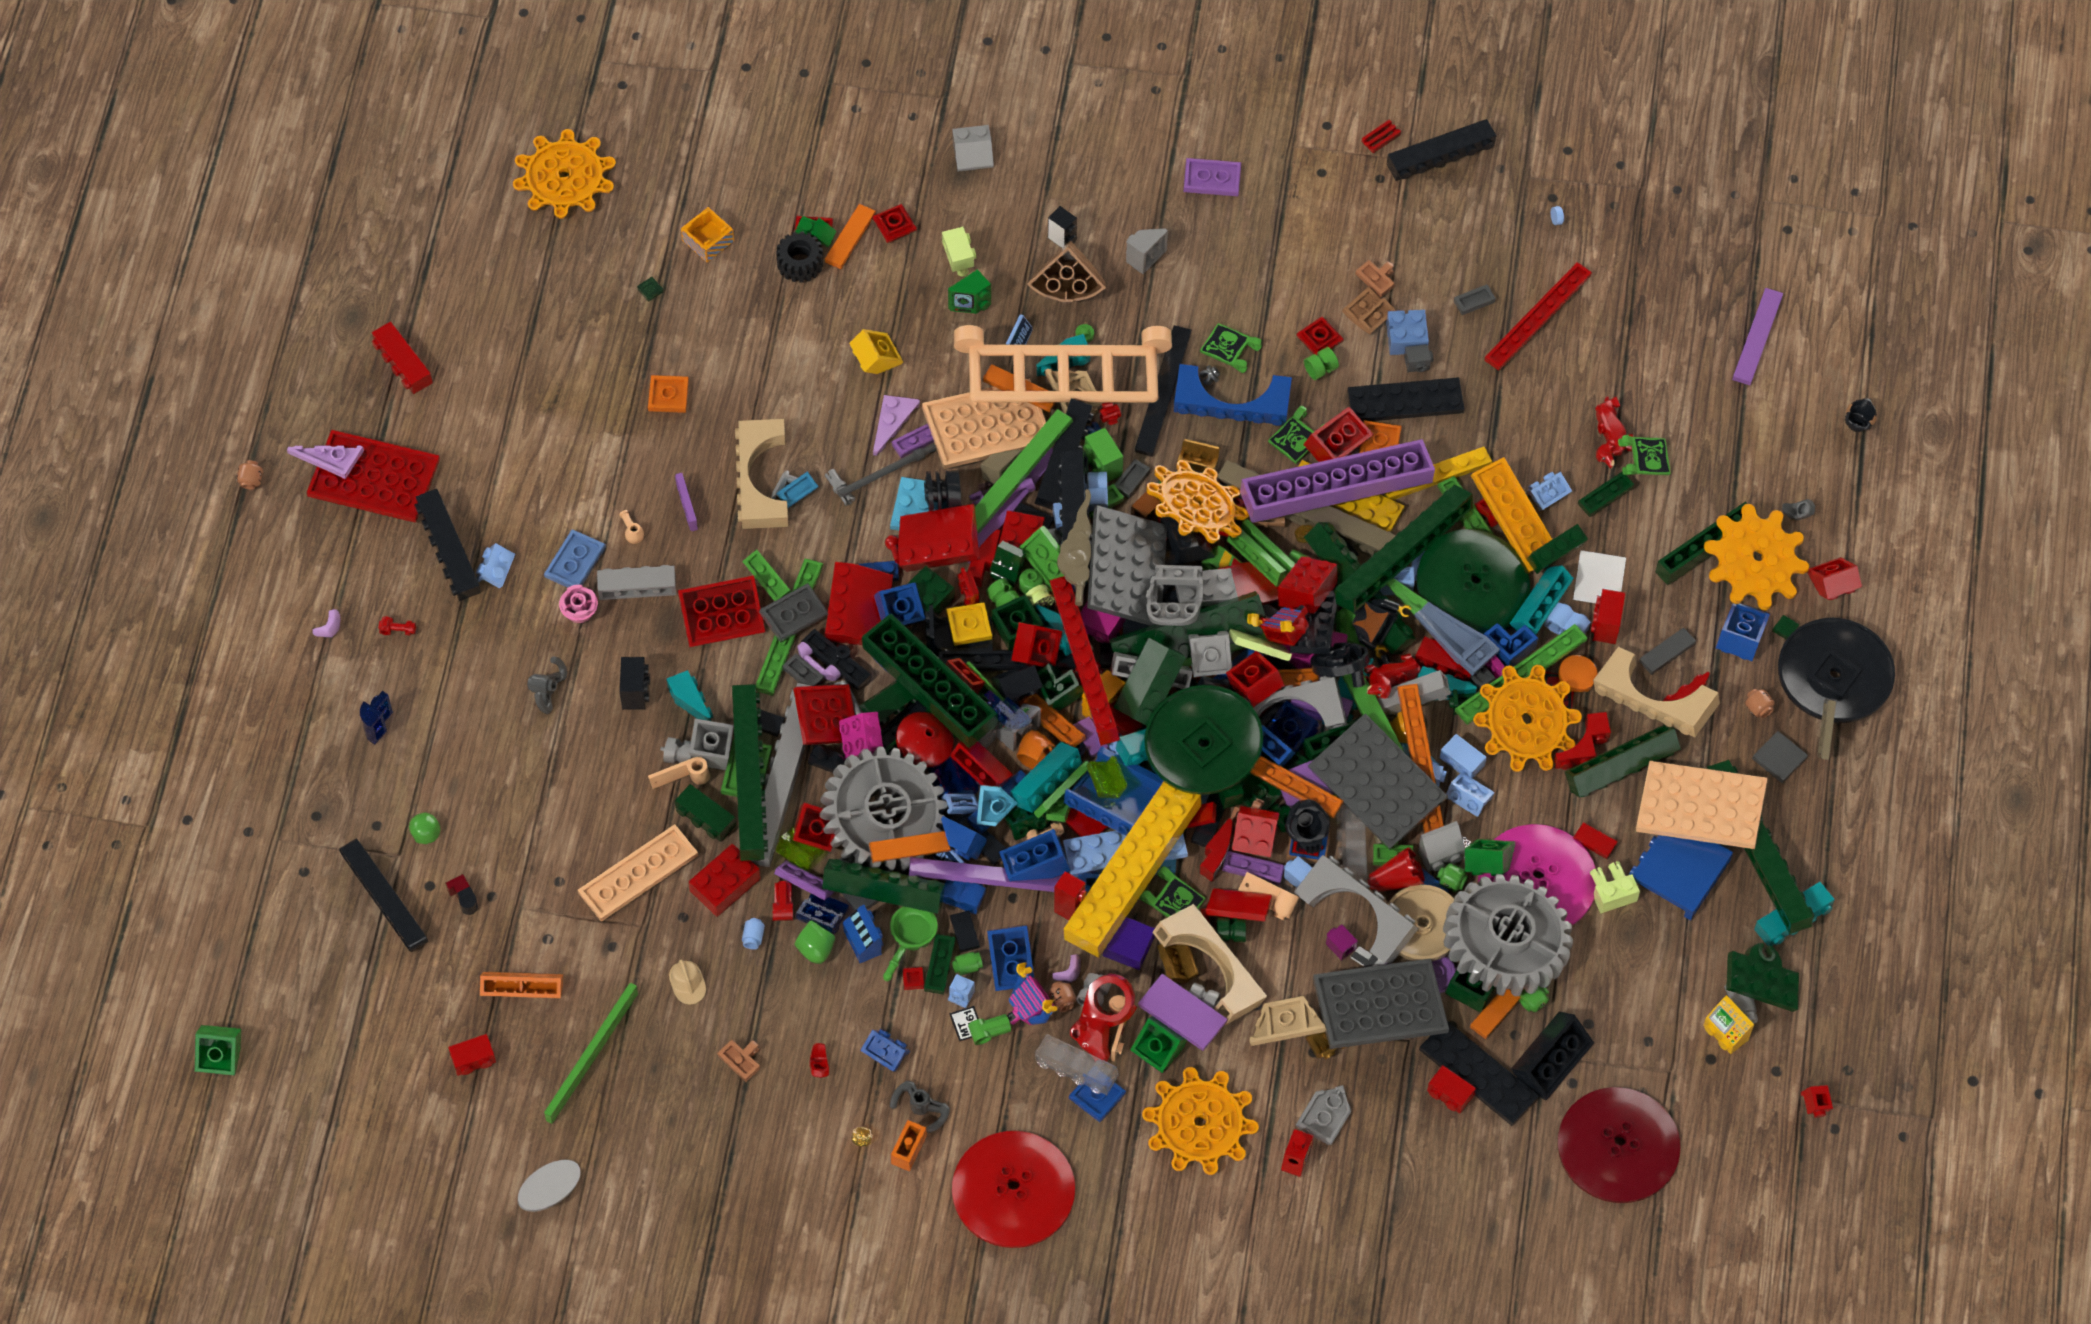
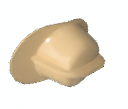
(687, 982)

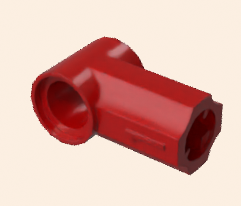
(783, 902)

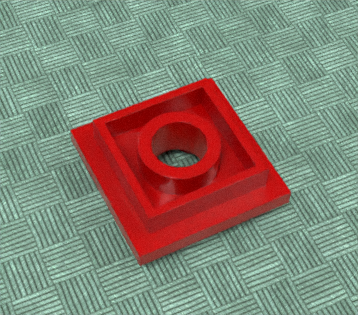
(894, 231)
(1315, 344)
(968, 587)

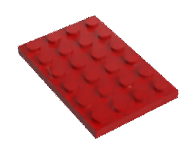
(381, 480)

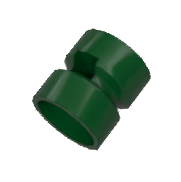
(1231, 929)

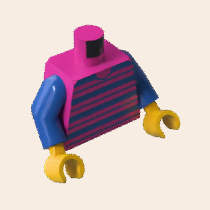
(1029, 999)

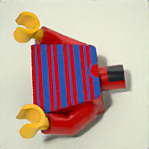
(1284, 626)

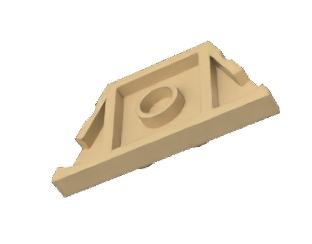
(1078, 382)
(1286, 1020)

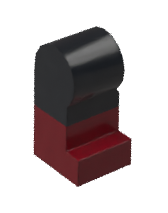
(464, 894)

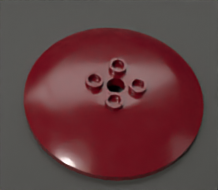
(1613, 1170)

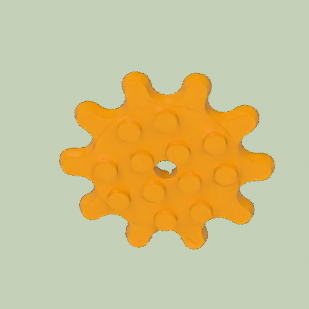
(564, 156)
(1186, 490)
(1737, 560)
(1547, 714)
(1200, 1100)

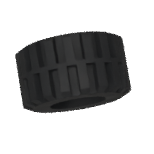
(799, 269)

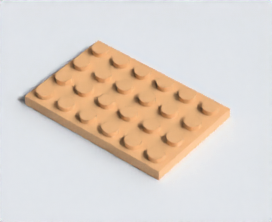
(975, 430)
(1701, 804)

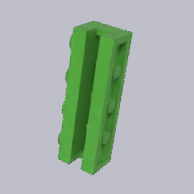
(1262, 553)

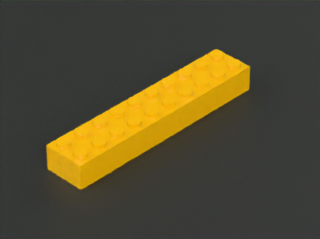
(1131, 869)

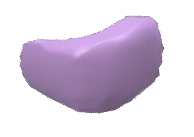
(331, 627)
(1073, 971)

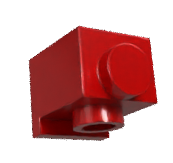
(1817, 1100)

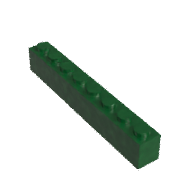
(1334, 550)

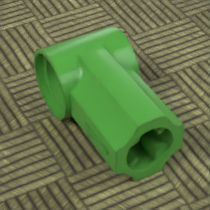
(984, 1030)

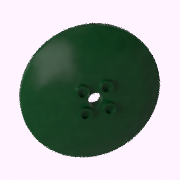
(1447, 583)
(1200, 715)

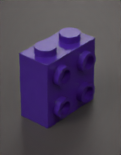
(1130, 943)

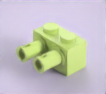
(958, 250)
(1615, 893)

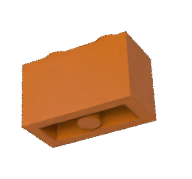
(908, 1145)

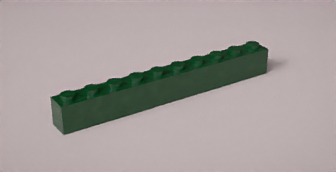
(1403, 548)
(748, 772)
(1775, 875)

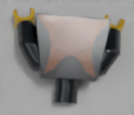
(1374, 622)

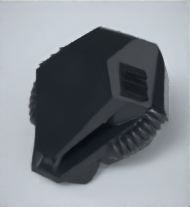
(1307, 824)

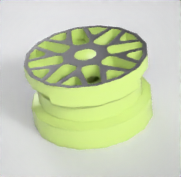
(1040, 596)

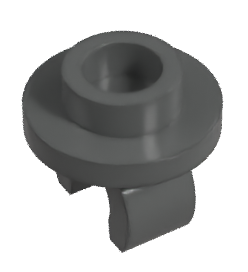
(1212, 373)

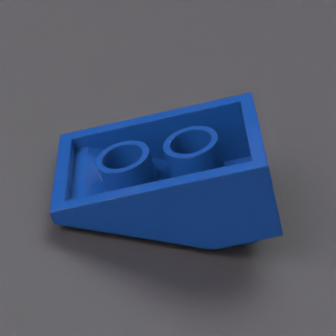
(1742, 631)
(1035, 858)
(1007, 950)

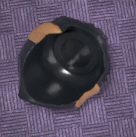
(1860, 415)

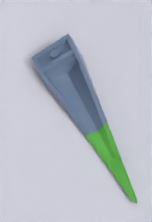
(1460, 641)

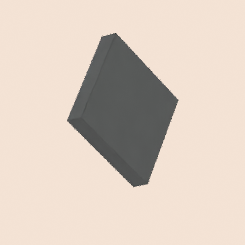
(1779, 757)

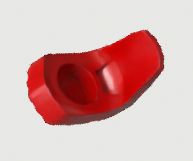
(818, 1061)

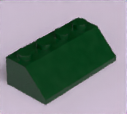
(1149, 680)

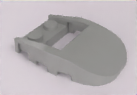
(1174, 613)

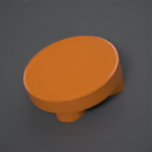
(1578, 673)

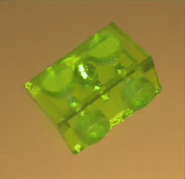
(1107, 778)
(796, 852)

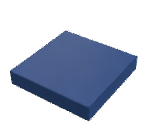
(1096, 1104)

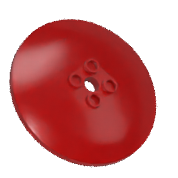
(1008, 1215)

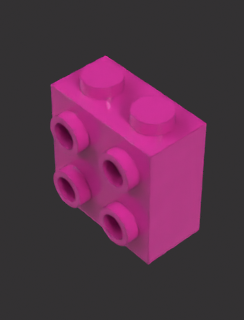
(1101, 625)
(860, 733)

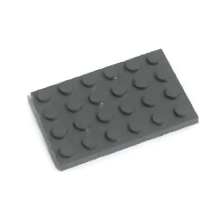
(1123, 563)
(1377, 781)
(1380, 1003)

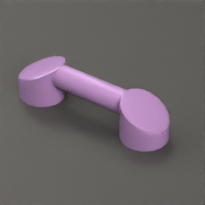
(831, 673)

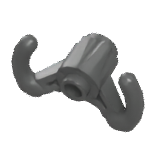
(545, 685)
(921, 1103)

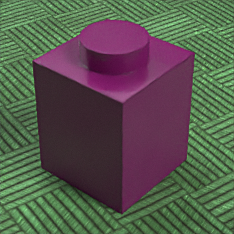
(1341, 942)

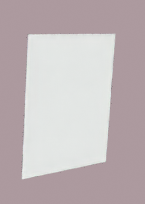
(1597, 573)

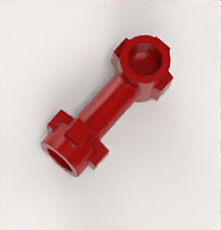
(386, 625)

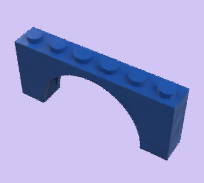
(1194, 399)

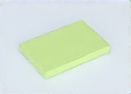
(1259, 644)

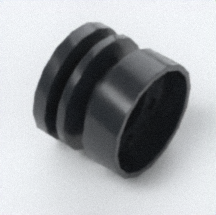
(943, 490)

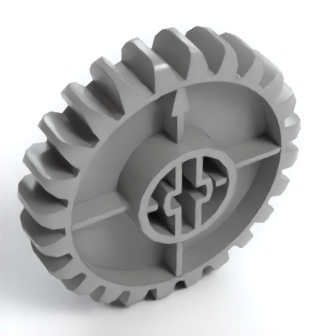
(896, 787)
(1502, 963)

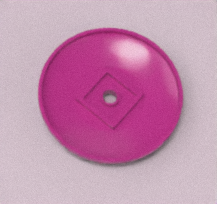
(1560, 859)

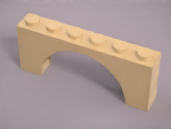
(754, 439)
(1683, 714)
(1192, 929)

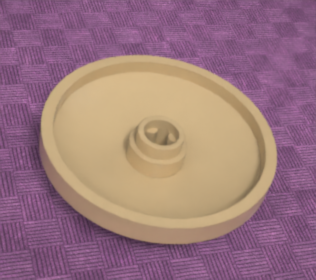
(1428, 908)

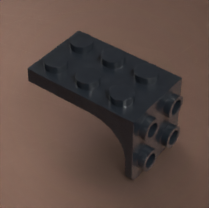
(940, 638)

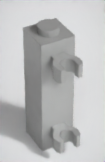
(1430, 688)

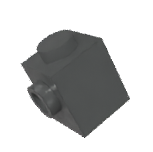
(1418, 358)

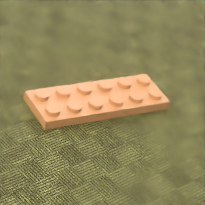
(638, 872)

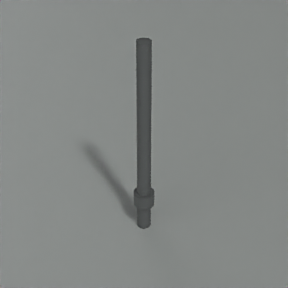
(917, 455)

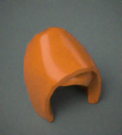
(1034, 748)

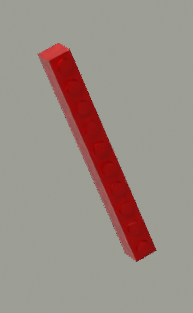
(1084, 661)

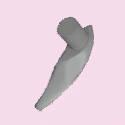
(781, 483)

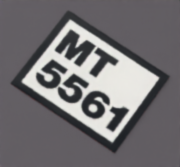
(961, 1020)

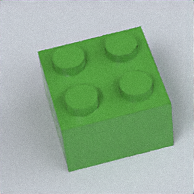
(1103, 454)

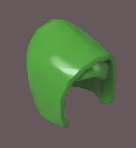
(815, 943)

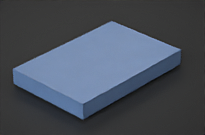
(574, 559)

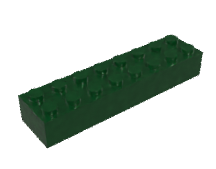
(1211, 619)
(929, 680)

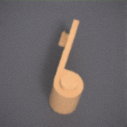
(695, 767)
(1282, 900)
(1116, 1005)

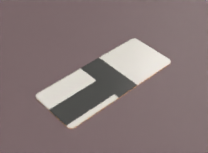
(1365, 958)

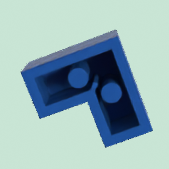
(1512, 647)

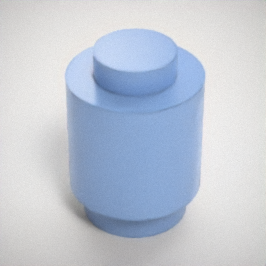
(753, 933)

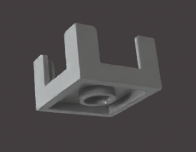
(1210, 654)

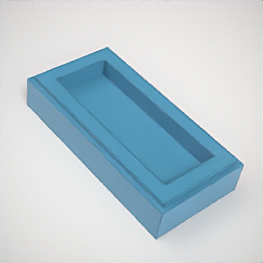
(797, 489)

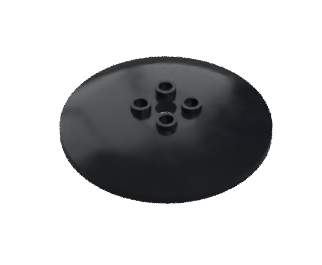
(1842, 647)

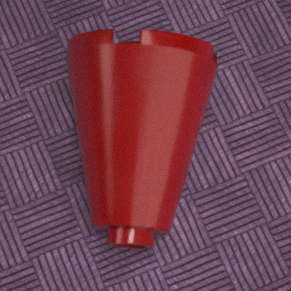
(1397, 873)

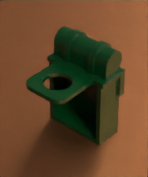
(1007, 563)

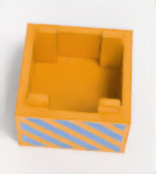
(707, 234)

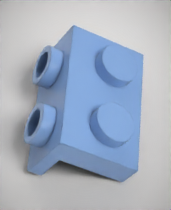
(495, 565)

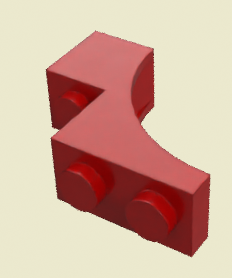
(1596, 732)

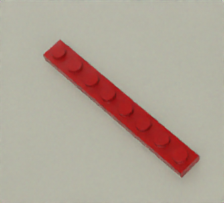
(1538, 316)

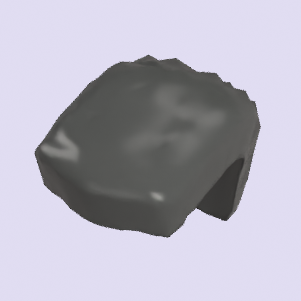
(1799, 510)

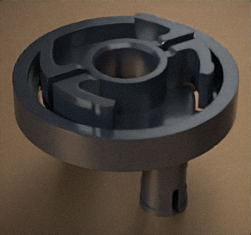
(1342, 661)

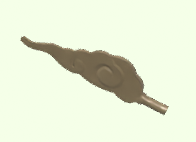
(1076, 552)

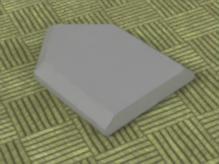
(1325, 1114)

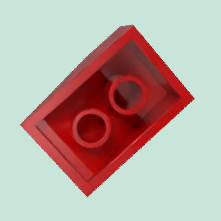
(1338, 437)

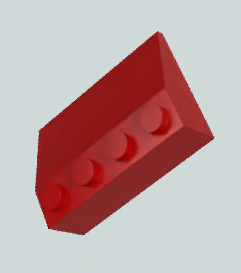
(938, 538)
(852, 602)
(721, 611)

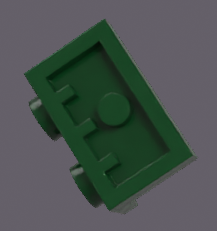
(1022, 822)

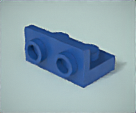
(884, 1049)

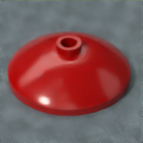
(931, 749)

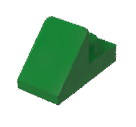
(819, 229)

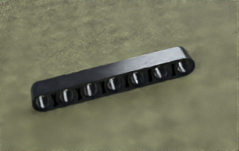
(383, 895)

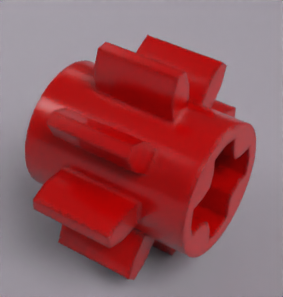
(1109, 413)

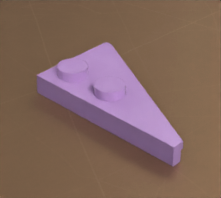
(893, 414)
(332, 459)

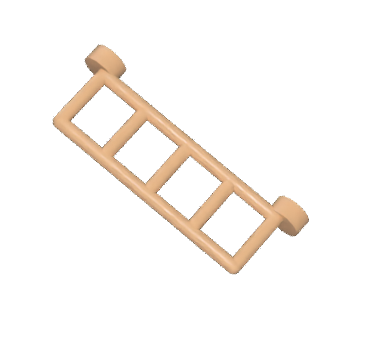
(1154, 341)

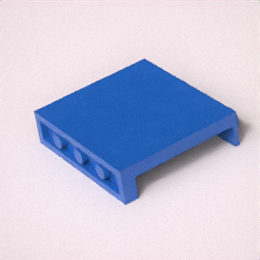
(1112, 812)
(1681, 870)

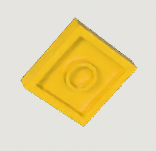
(969, 624)

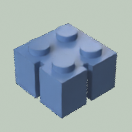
(1406, 330)

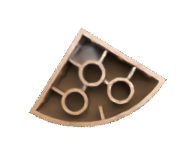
(1067, 276)

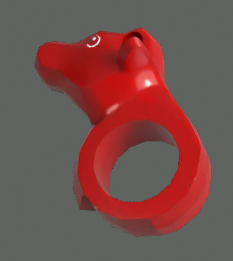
(1094, 1024)

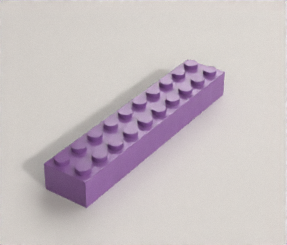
(1337, 480)

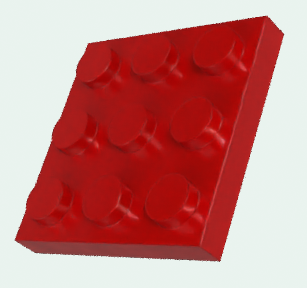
(821, 710)

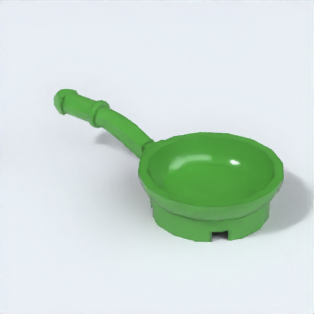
(912, 931)

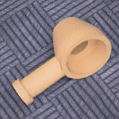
(632, 537)

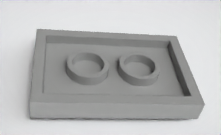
(1217, 587)

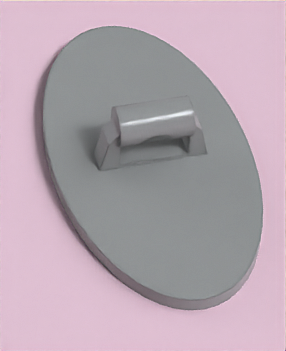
(548, 1185)

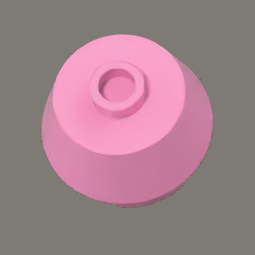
(578, 603)

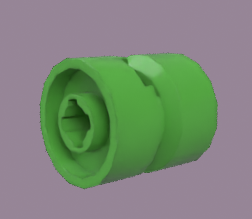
(1321, 363)
(1001, 592)

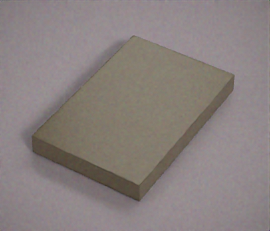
(1826, 729)

